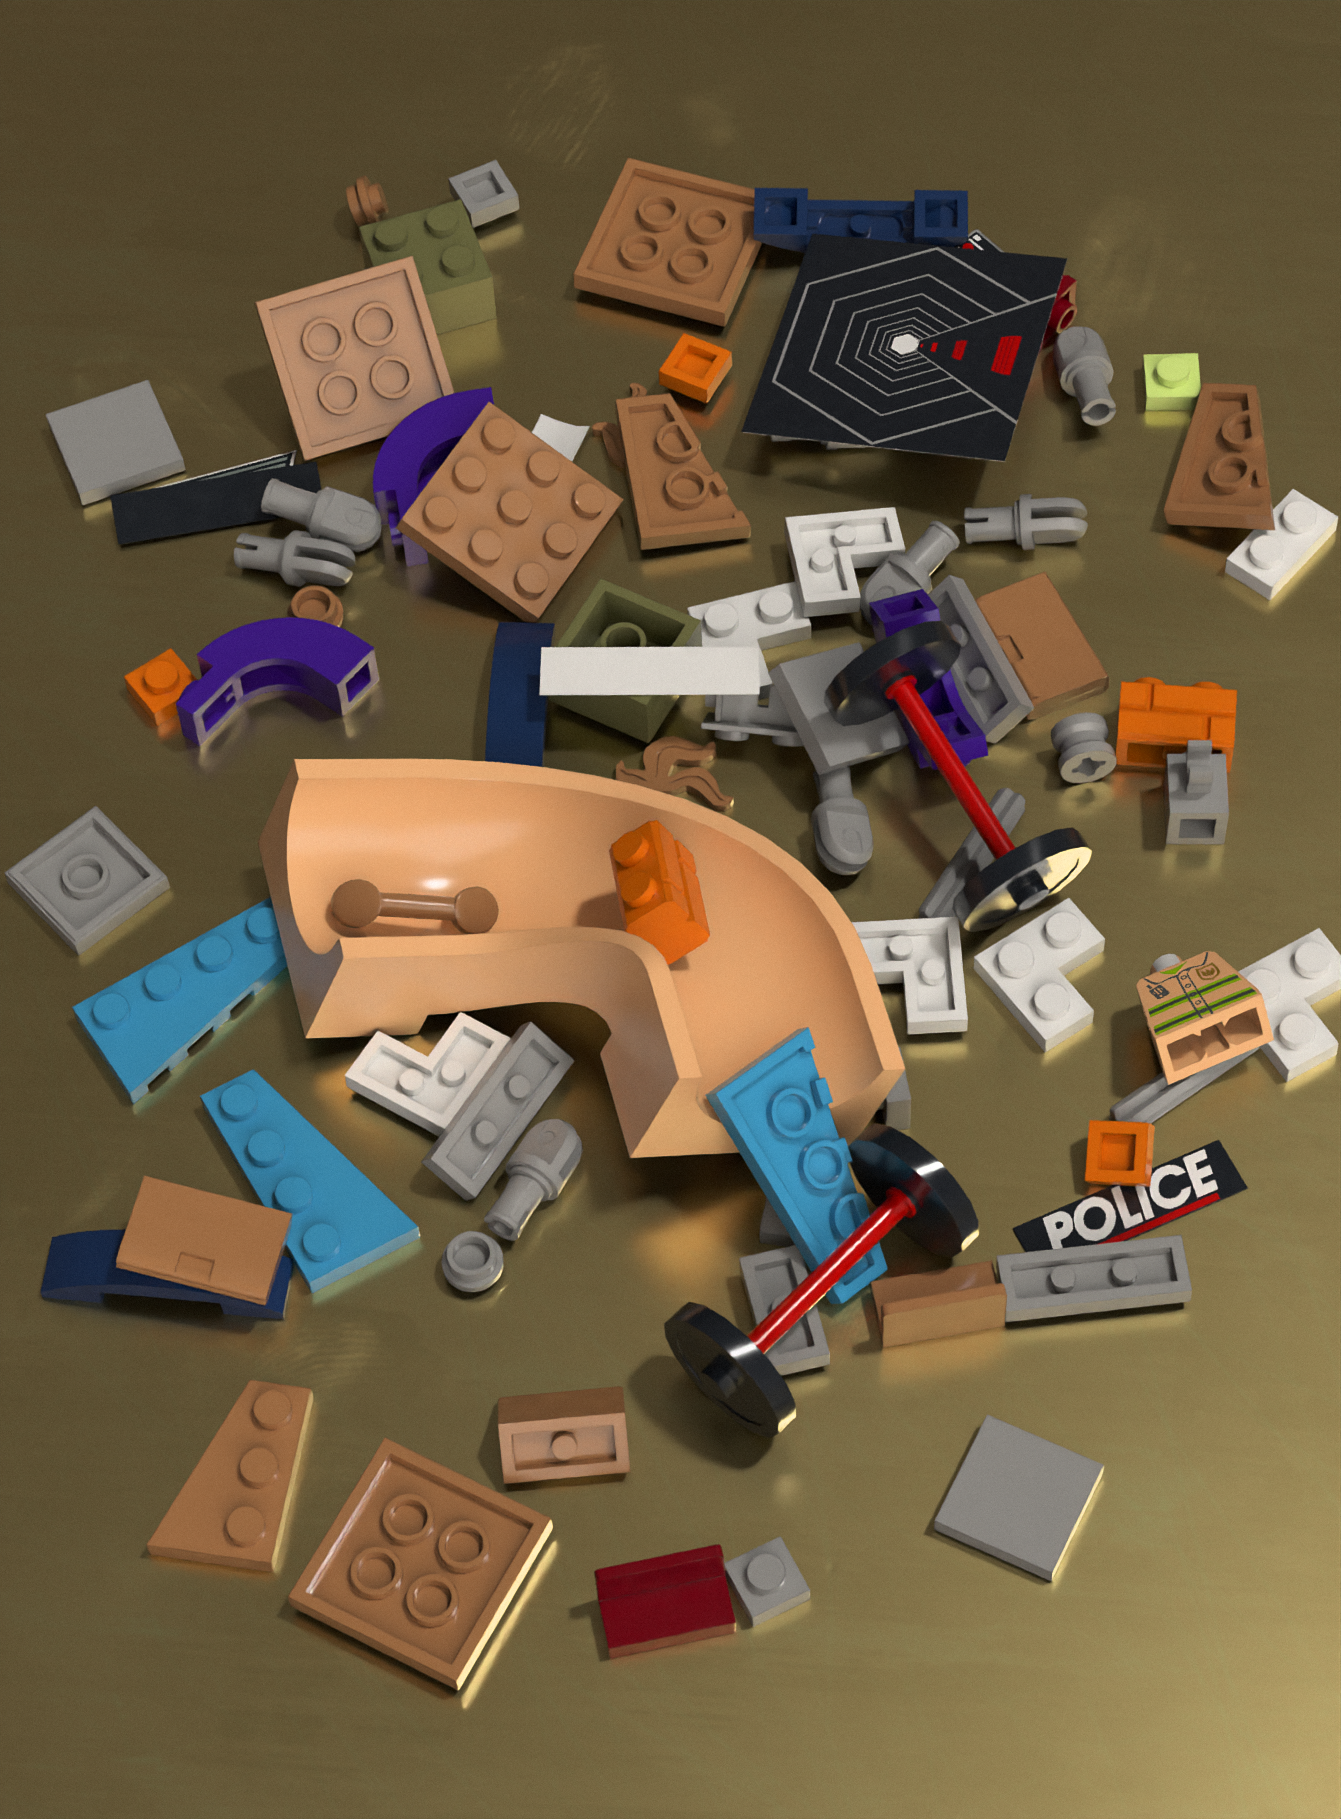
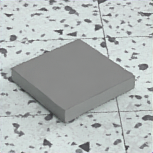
(115, 442)
(829, 744)
(87, 880)
(1018, 1497)

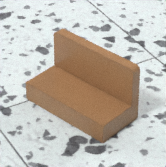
(938, 1303)
(563, 1434)

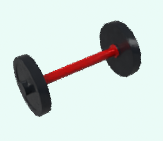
(894, 677)
(909, 1193)

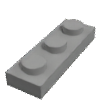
(982, 669)
(497, 1111)
(1094, 1278)

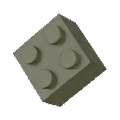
(446, 259)
(626, 619)

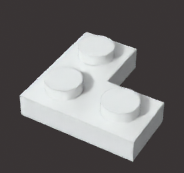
(829, 548)
(754, 619)
(929, 964)
(1031, 968)
(1289, 985)
(426, 1087)

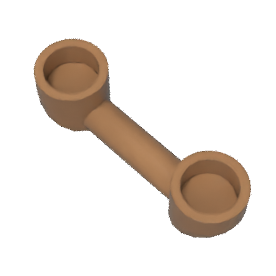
(360, 902)

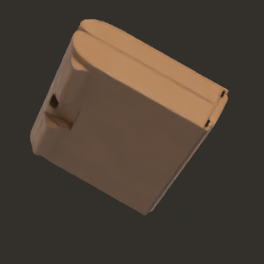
(1043, 645)
(204, 1240)

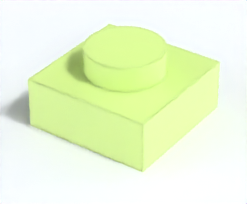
(1171, 381)

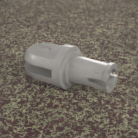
(1085, 372)
(327, 514)
(1028, 522)
(297, 558)
(909, 571)
(840, 824)
(535, 1175)

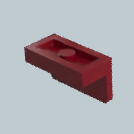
(664, 1601)

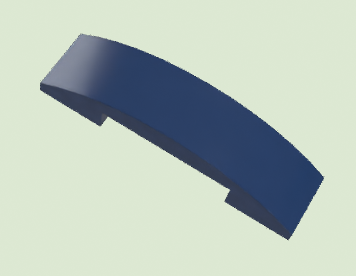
(788, 218)
(514, 707)
(84, 1269)

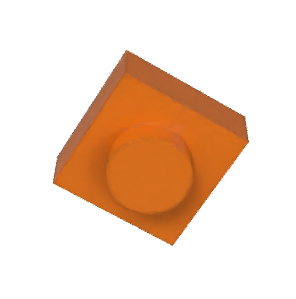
(695, 368)
(159, 685)
(1119, 1153)

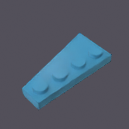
(169, 1004)
(789, 1141)
(293, 1168)

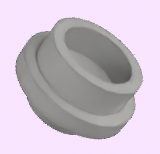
(472, 1261)

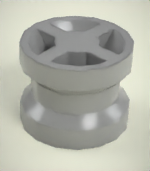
(1083, 747)

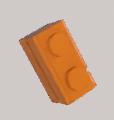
(1162, 718)
(659, 890)

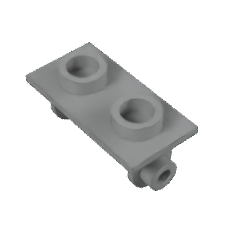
(740, 715)

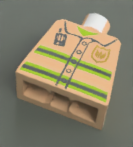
(1200, 1013)

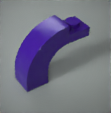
(416, 453)
(276, 657)
(942, 698)

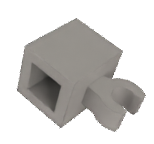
(1196, 795)

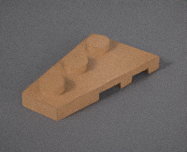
(1223, 463)
(670, 480)
(242, 1485)

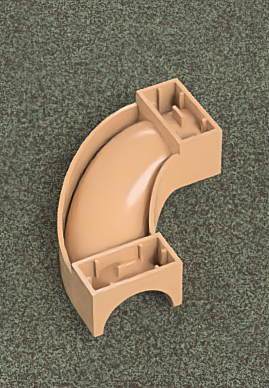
(541, 845)

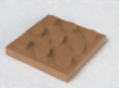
(672, 243)
(354, 355)
(509, 513)
(421, 1563)

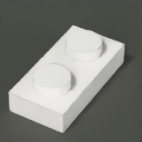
(1273, 557)

